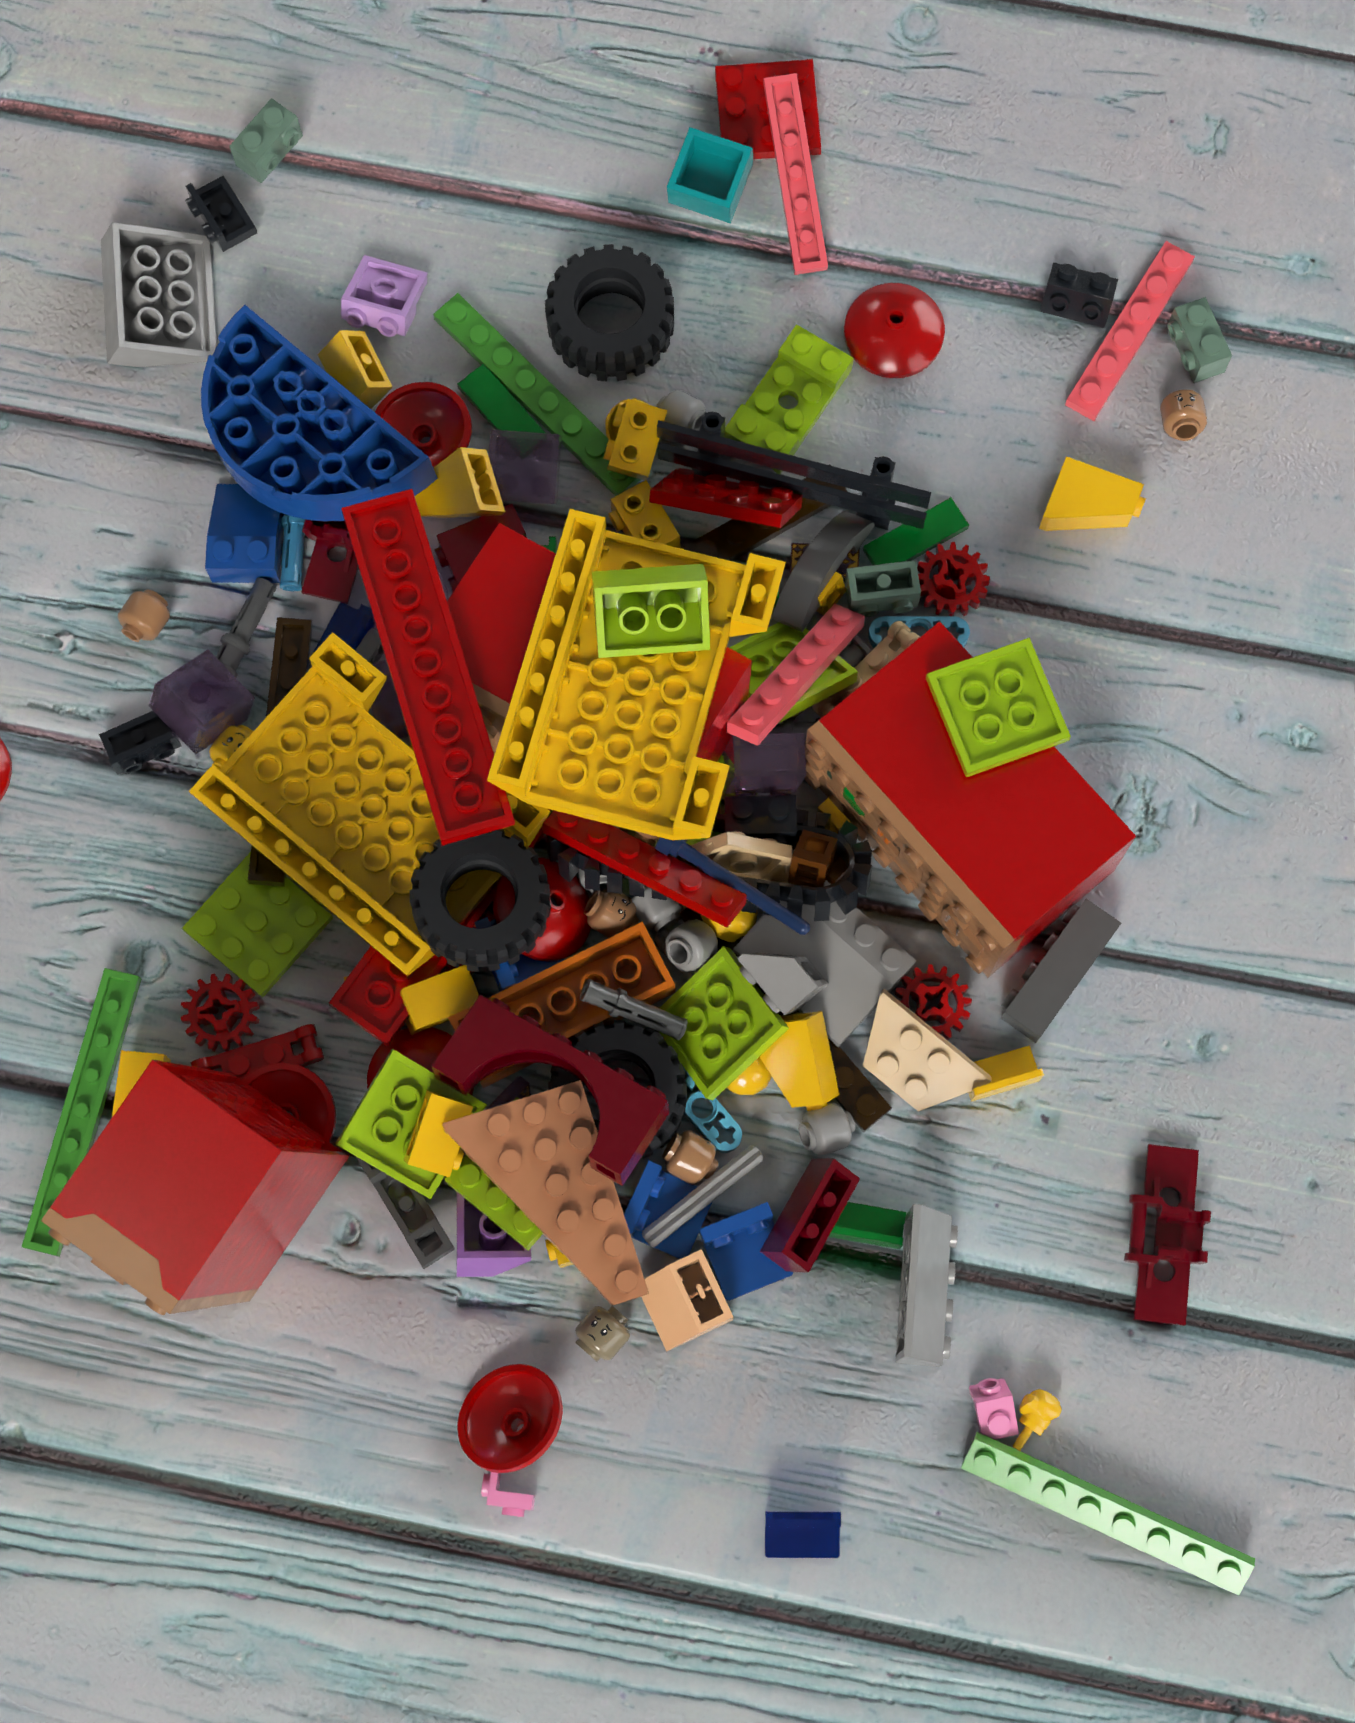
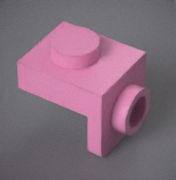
(994, 1408)
(512, 1503)

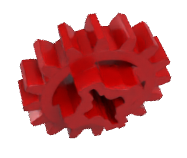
(965, 572)
(944, 1013)
(223, 1027)

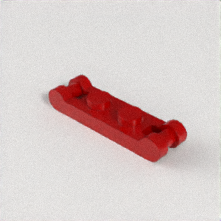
(272, 1050)

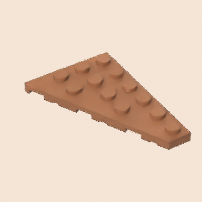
(540, 1160)

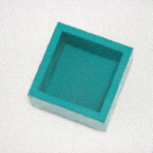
(710, 175)

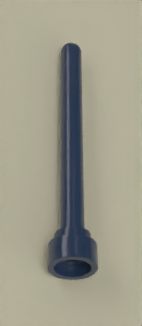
(756, 897)

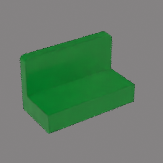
(870, 1225)

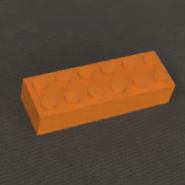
(553, 995)

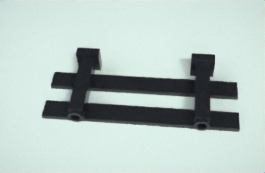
(716, 453)

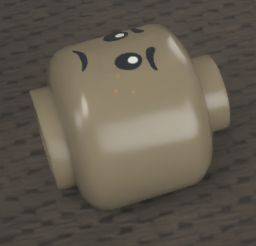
(602, 1333)

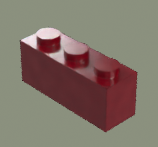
(810, 1215)

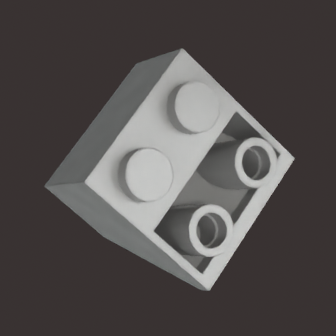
(784, 978)

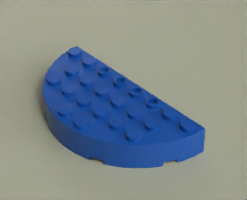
(296, 431)

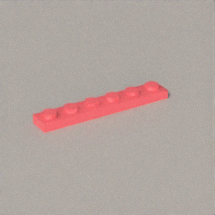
(795, 174)
(1129, 331)
(795, 674)

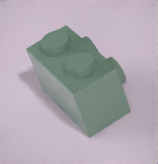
(266, 140)
(1199, 340)
(883, 588)

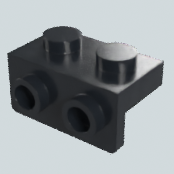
(222, 213)
(1079, 295)
(138, 743)
(763, 817)

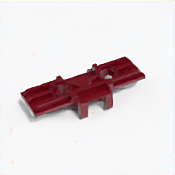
(324, 577)
(1176, 1234)

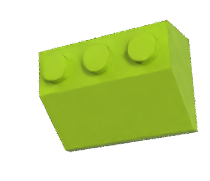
(651, 610)

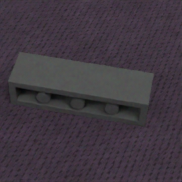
(1060, 970)

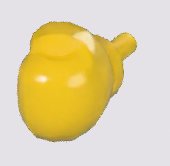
(1037, 1412)

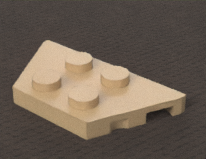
(747, 856)
(916, 1058)

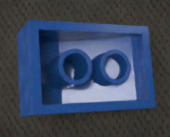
(243, 538)

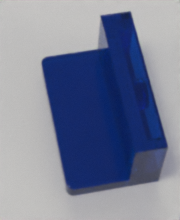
(349, 624)
(802, 1534)

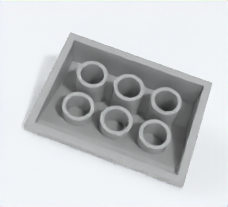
(157, 296)
(848, 954)
(924, 1287)

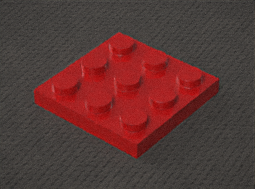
(744, 105)

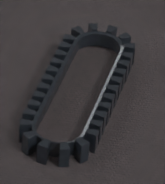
(844, 891)

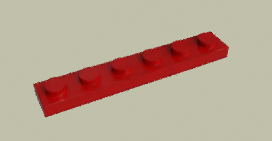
(647, 866)

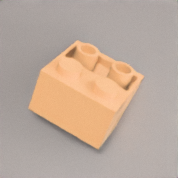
(685, 1300)

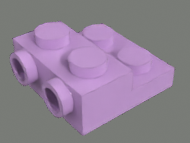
(383, 296)

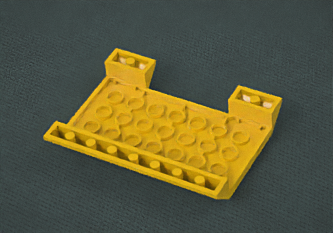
(623, 731)
(344, 805)

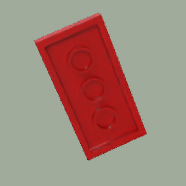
(725, 498)

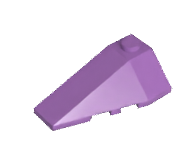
(483, 1245)

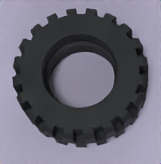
(600, 274)
(485, 945)
(647, 1051)

